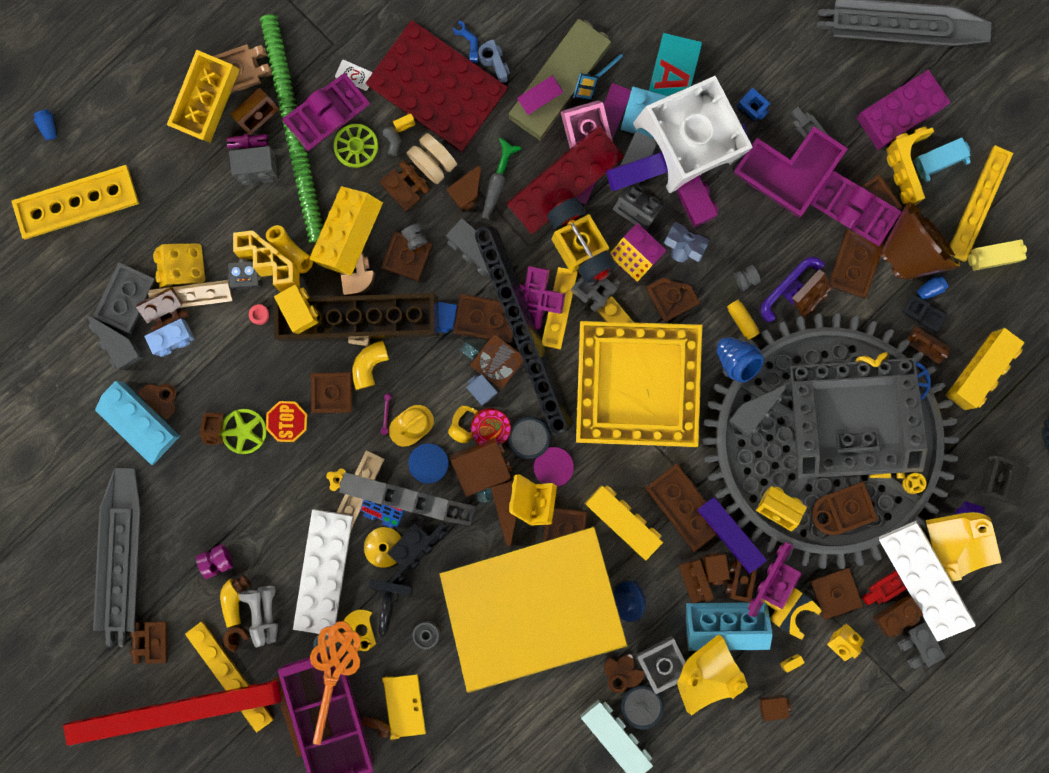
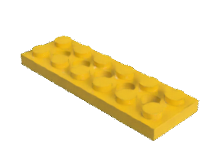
(65, 193)

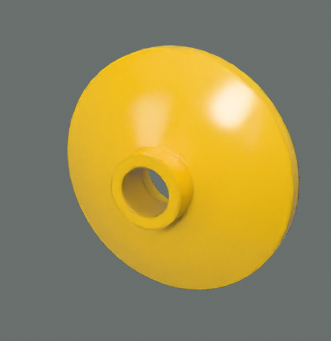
(372, 543)

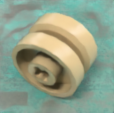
(433, 157)

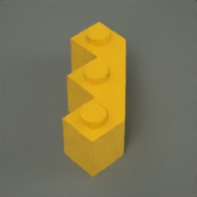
(266, 259)

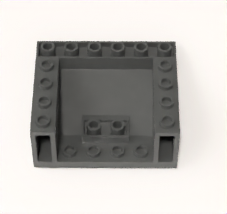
(857, 419)

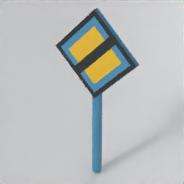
(587, 83)

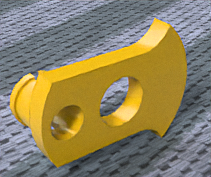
(362, 617)

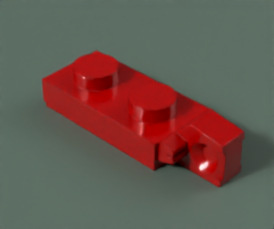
(885, 589)

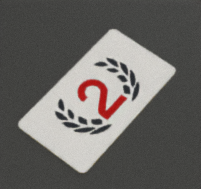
(355, 73)

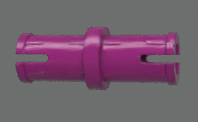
(247, 141)

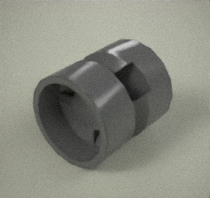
(426, 634)

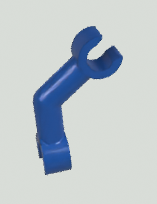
(472, 38)

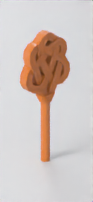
(345, 639)

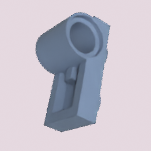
(500, 68)

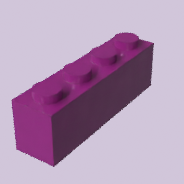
(697, 202)

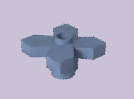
(685, 244)

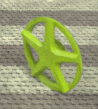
(243, 431)

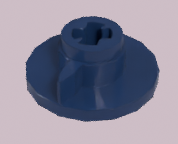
(630, 601)

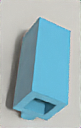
(942, 158)

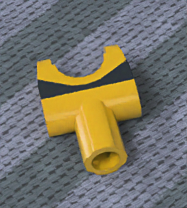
(786, 617)

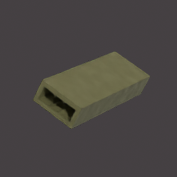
(576, 54)

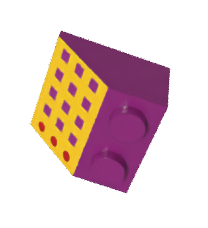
(637, 252)

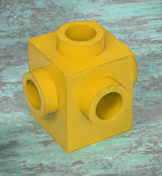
(846, 642)

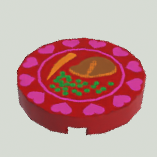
(490, 424)

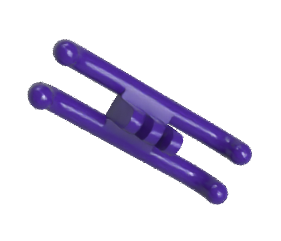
(789, 286)

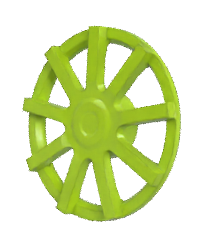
(356, 146)

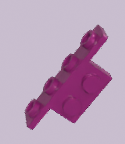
(778, 584)

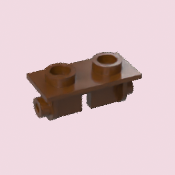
(928, 345)

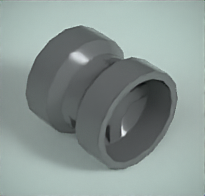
(414, 236)
(747, 277)

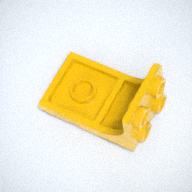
(904, 170)

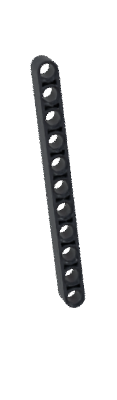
(515, 323)

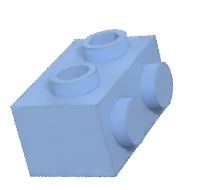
(169, 337)

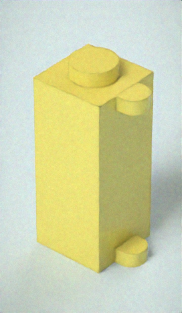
(997, 255)

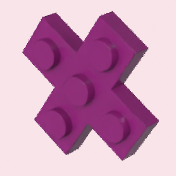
(538, 296)

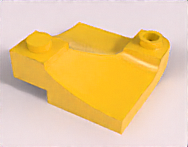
(962, 544)
(710, 676)

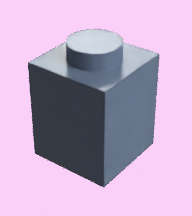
(481, 389)

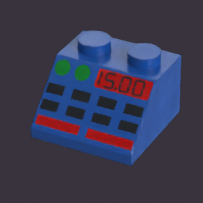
(390, 515)

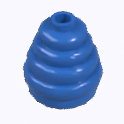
(739, 358)

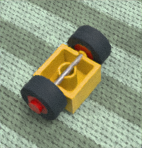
(580, 241)

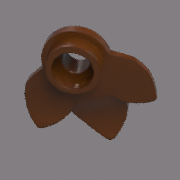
(156, 399)
(623, 670)

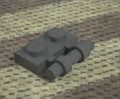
(586, 291)

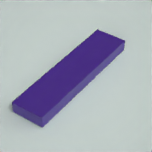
(732, 535)

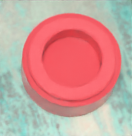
(259, 314)

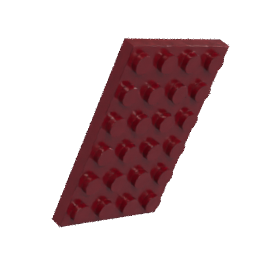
(436, 86)

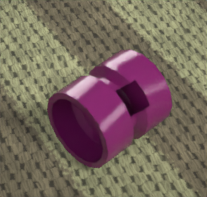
(215, 561)

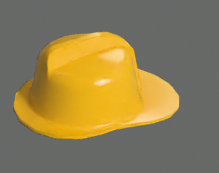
(411, 425)

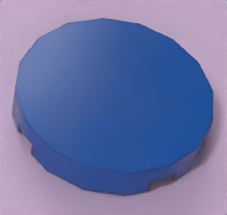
(428, 463)

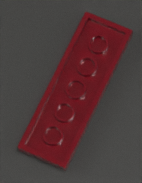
(565, 178)

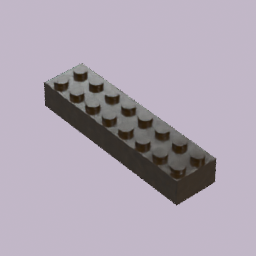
(366, 318)

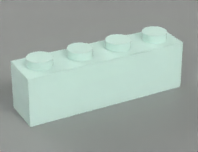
(615, 739)

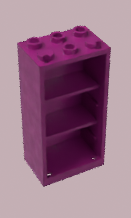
(348, 747)

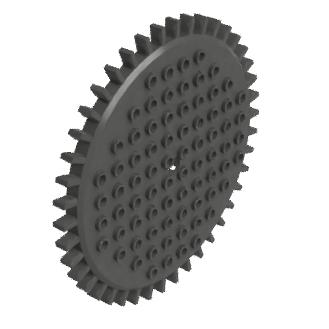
(732, 458)

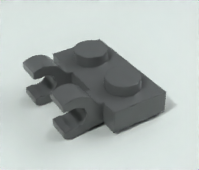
(925, 644)

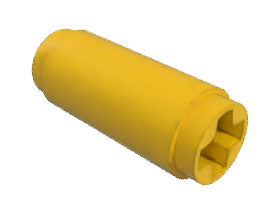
(743, 319)

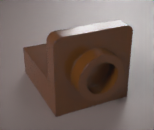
(212, 428)

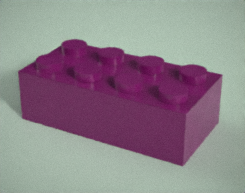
(903, 109)

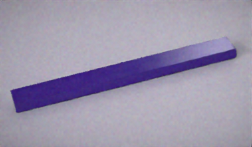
(640, 170)

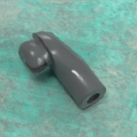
(394, 139)

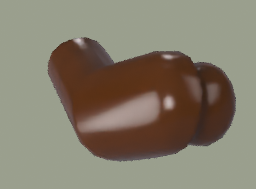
(375, 723)

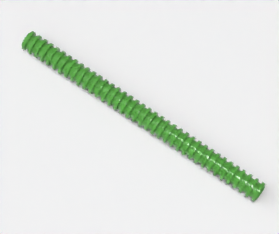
(297, 150)

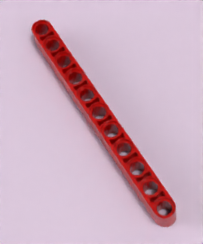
(172, 712)

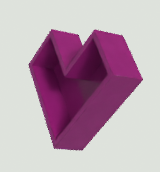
(795, 180)

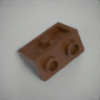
(695, 581)

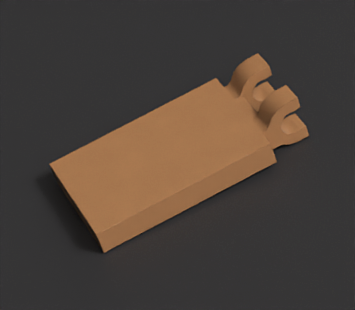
(246, 61)

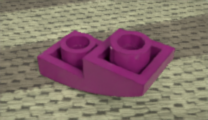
(540, 95)

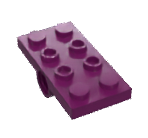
(326, 111)
(856, 208)

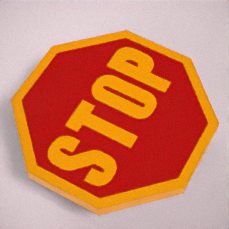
(286, 421)

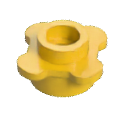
(334, 485)

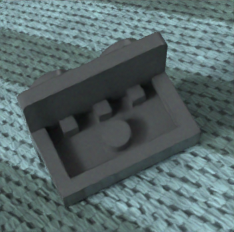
(637, 206)

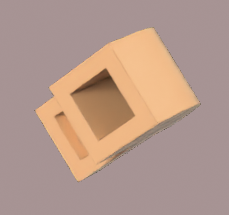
(358, 282)

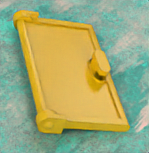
(402, 708)

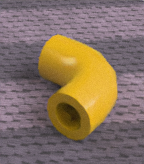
(285, 246)
(365, 362)

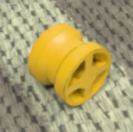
(918, 483)

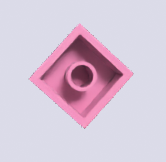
(582, 120)

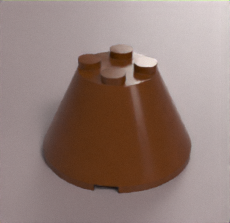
(917, 246)

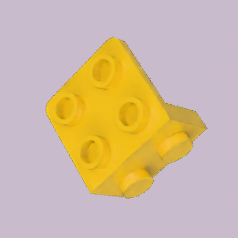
(179, 264)
(532, 501)

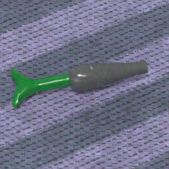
(497, 180)

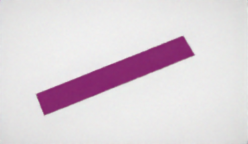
(614, 108)

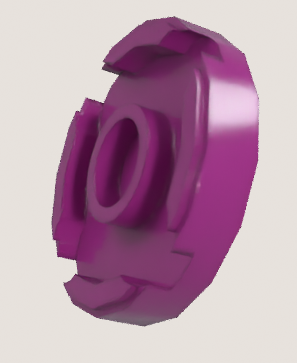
(554, 466)

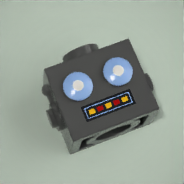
(243, 275)

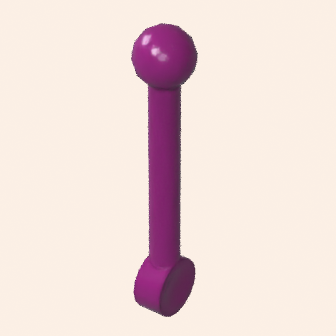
(384, 431)

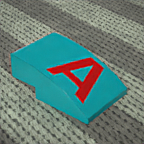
(674, 65)

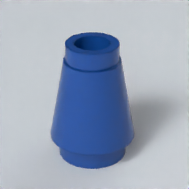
(45, 123)
(933, 287)

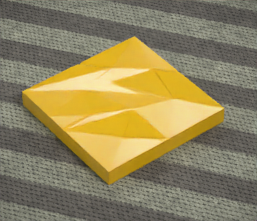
(619, 367)

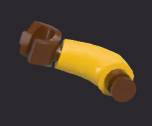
(230, 607)

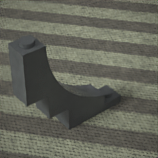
(406, 499)

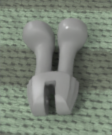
(266, 630)

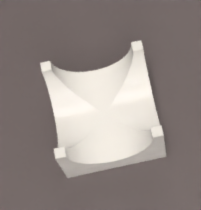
(695, 131)

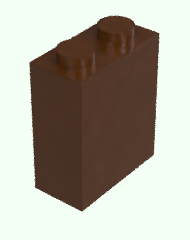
(481, 466)

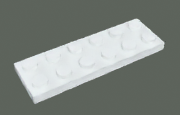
(322, 571)
(927, 581)

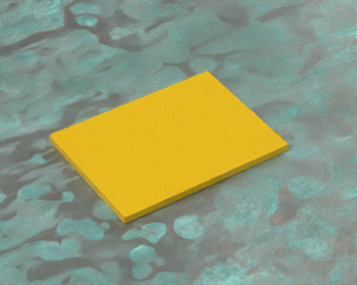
(532, 610)

